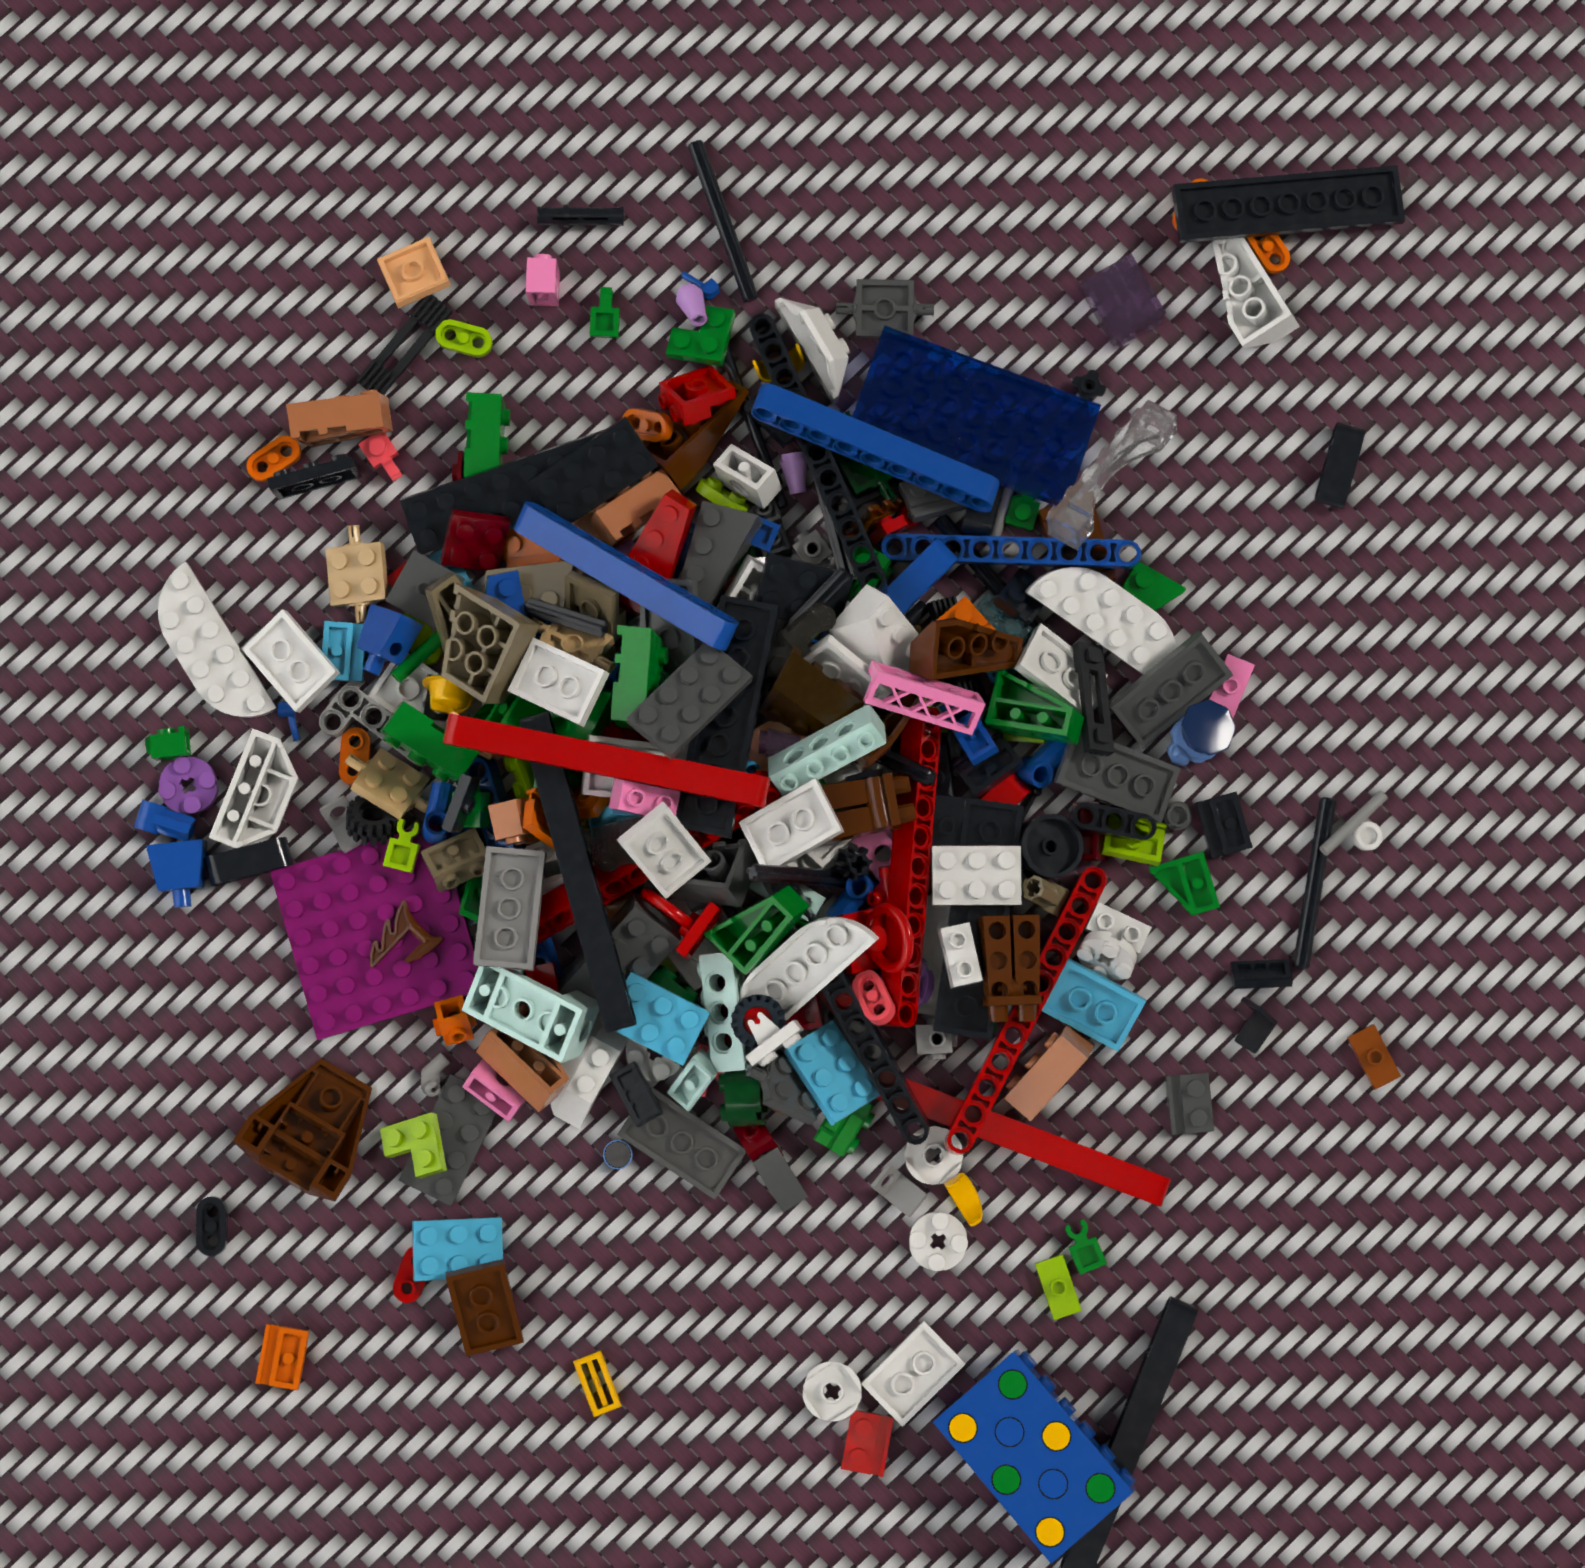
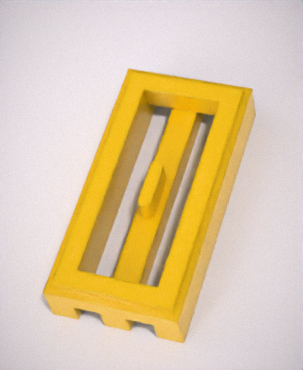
(606, 1406)

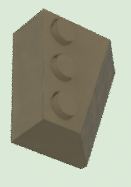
(485, 645)

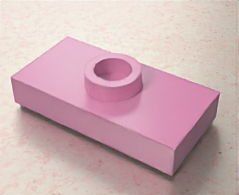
(1231, 691)

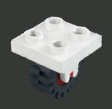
(761, 1025)

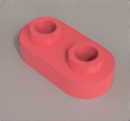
(874, 999)

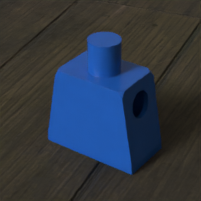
(386, 637)
(179, 868)

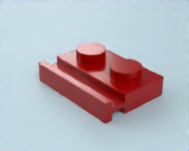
(867, 1443)

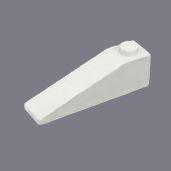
(1251, 299)

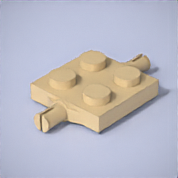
(357, 574)
(578, 643)
(389, 783)

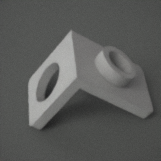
(338, 824)
(899, 1190)

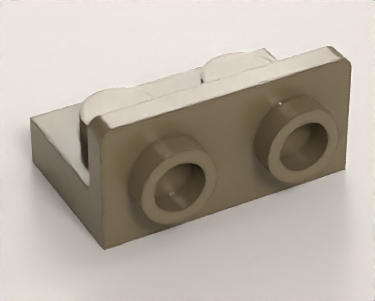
(455, 860)

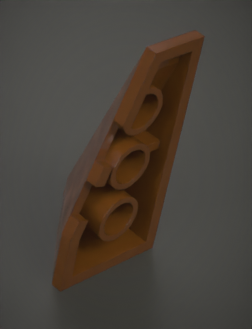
(692, 445)
(961, 648)

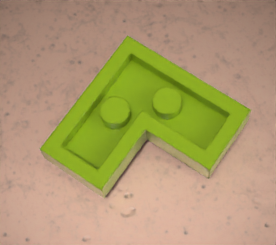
(421, 1138)

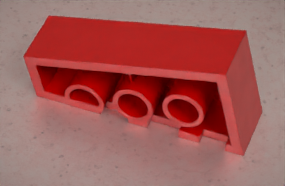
(663, 538)

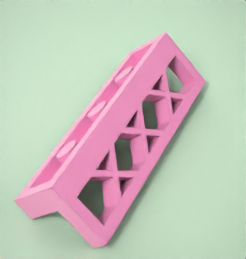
(922, 687)

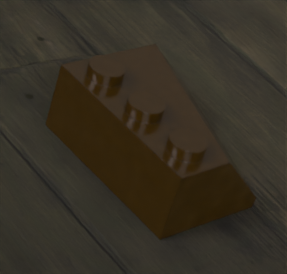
(807, 697)

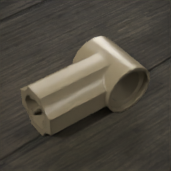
(1045, 894)

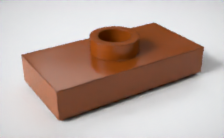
(1373, 1056)

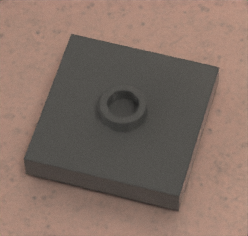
(410, 586)

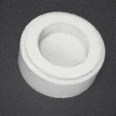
(1367, 836)

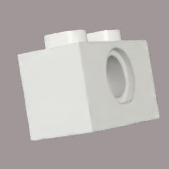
(747, 476)
(1108, 919)
(960, 955)

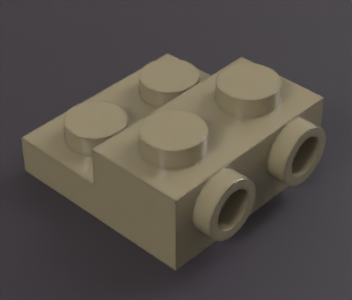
(594, 600)

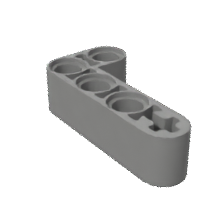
(358, 712)

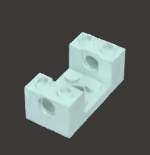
(556, 1022)

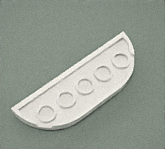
(1106, 615)
(209, 649)
(808, 962)

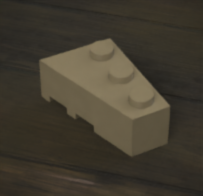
(541, 580)
(441, 602)

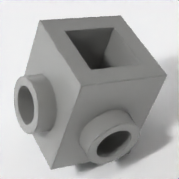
(822, 542)
(924, 1044)

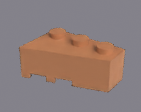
(339, 418)
(631, 508)
(508, 822)
(528, 1071)
(1048, 1071)

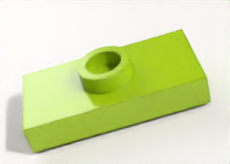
(1058, 1287)

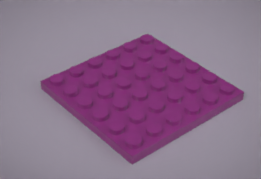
(336, 912)

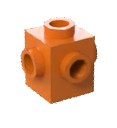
(452, 1021)

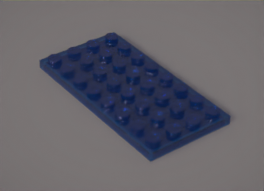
(977, 414)

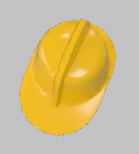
(446, 696)

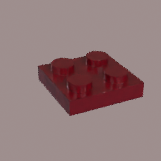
(475, 540)

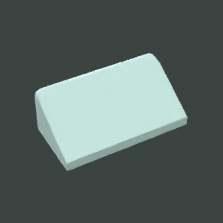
(693, 1080)

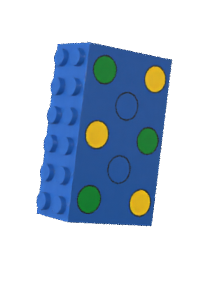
(1035, 1455)

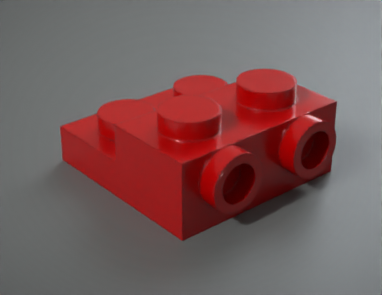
(693, 394)

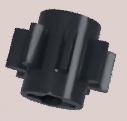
(853, 861)

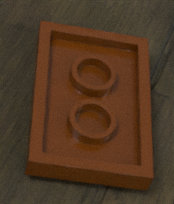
(484, 1307)

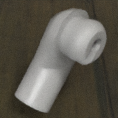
(430, 1075)

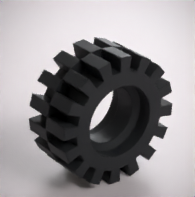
(369, 830)

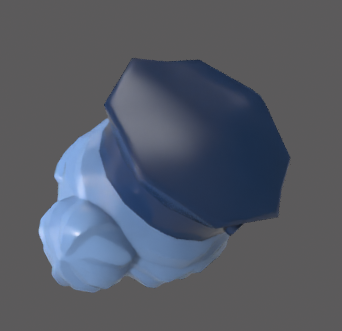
(1201, 733)

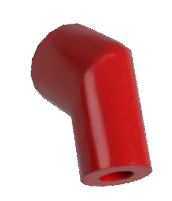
(880, 892)

